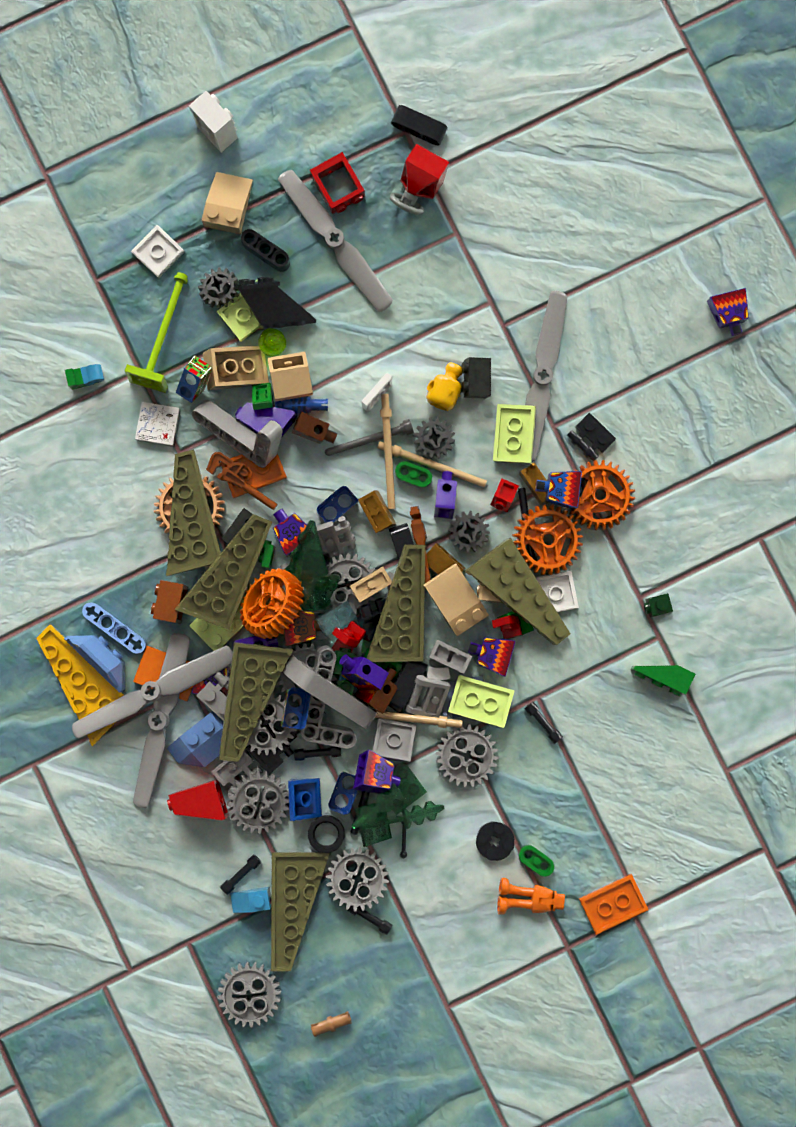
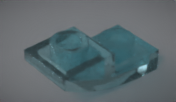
(336, 617)

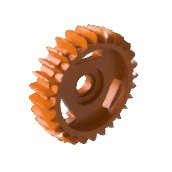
(614, 501)
(533, 535)
(280, 612)

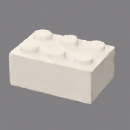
(214, 121)

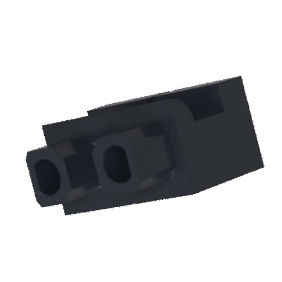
(369, 619)

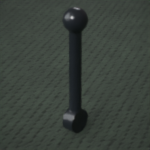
(403, 854)

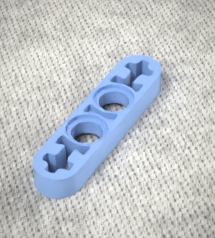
(113, 629)

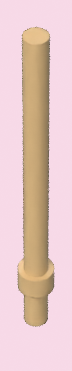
(386, 413)
(398, 451)
(442, 721)

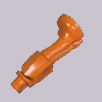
(541, 899)

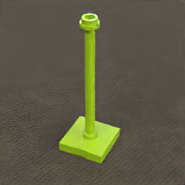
(147, 377)

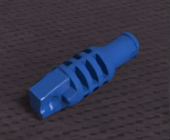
(303, 404)

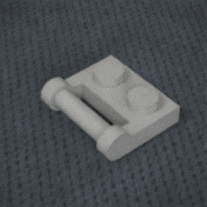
(433, 699)

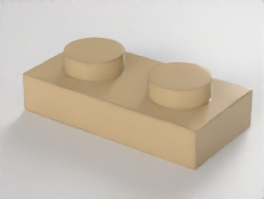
(370, 584)

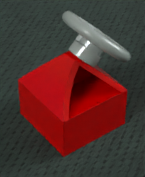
(421, 177)

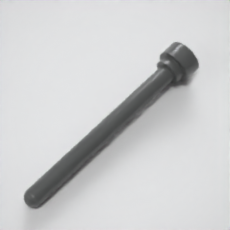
(404, 428)

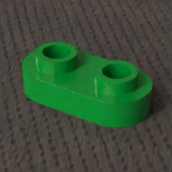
(413, 475)
(536, 860)

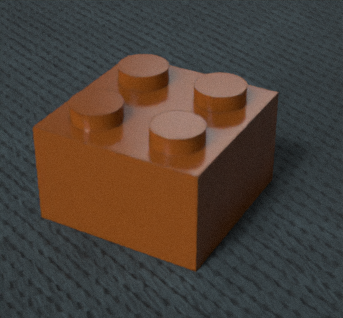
(168, 597)

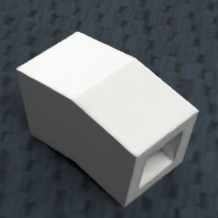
(438, 673)

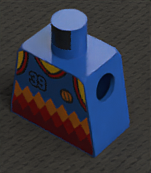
(561, 488)

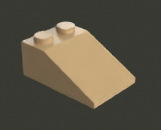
(227, 203)
(235, 367)
(456, 600)

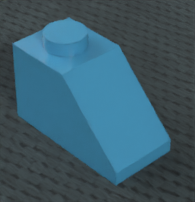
(251, 900)

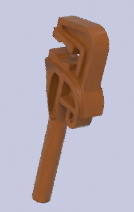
(234, 474)
(419, 535)

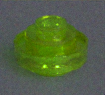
(272, 342)

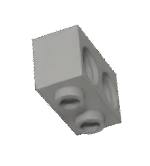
(450, 656)

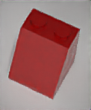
(200, 801)

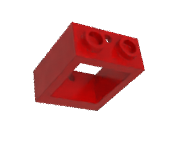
(328, 167)

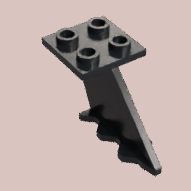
(271, 304)

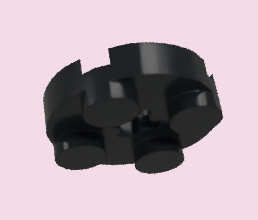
(484, 838)

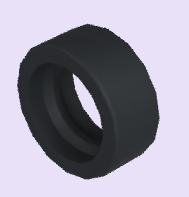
(326, 848)

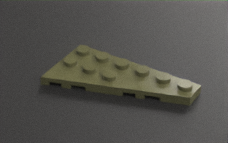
(192, 529)
(514, 584)
(222, 586)
(401, 623)
(250, 685)
(294, 889)

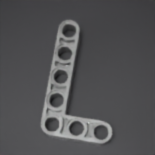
(258, 447)
(328, 692)
(316, 720)

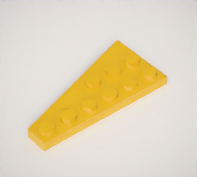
(79, 680)

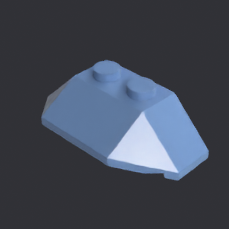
(101, 657)
(200, 743)

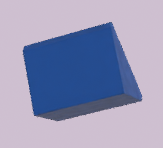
(304, 798)

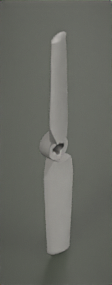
(346, 254)
(546, 357)
(169, 684)
(155, 740)

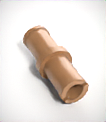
(331, 1024)

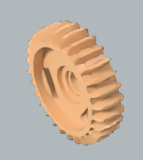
(165, 503)

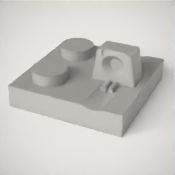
(394, 740)

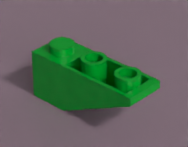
(671, 676)

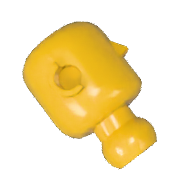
(445, 389)

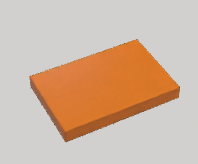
(258, 476)
(150, 669)
(613, 904)

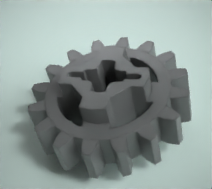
(209, 289)
(445, 435)
(477, 529)

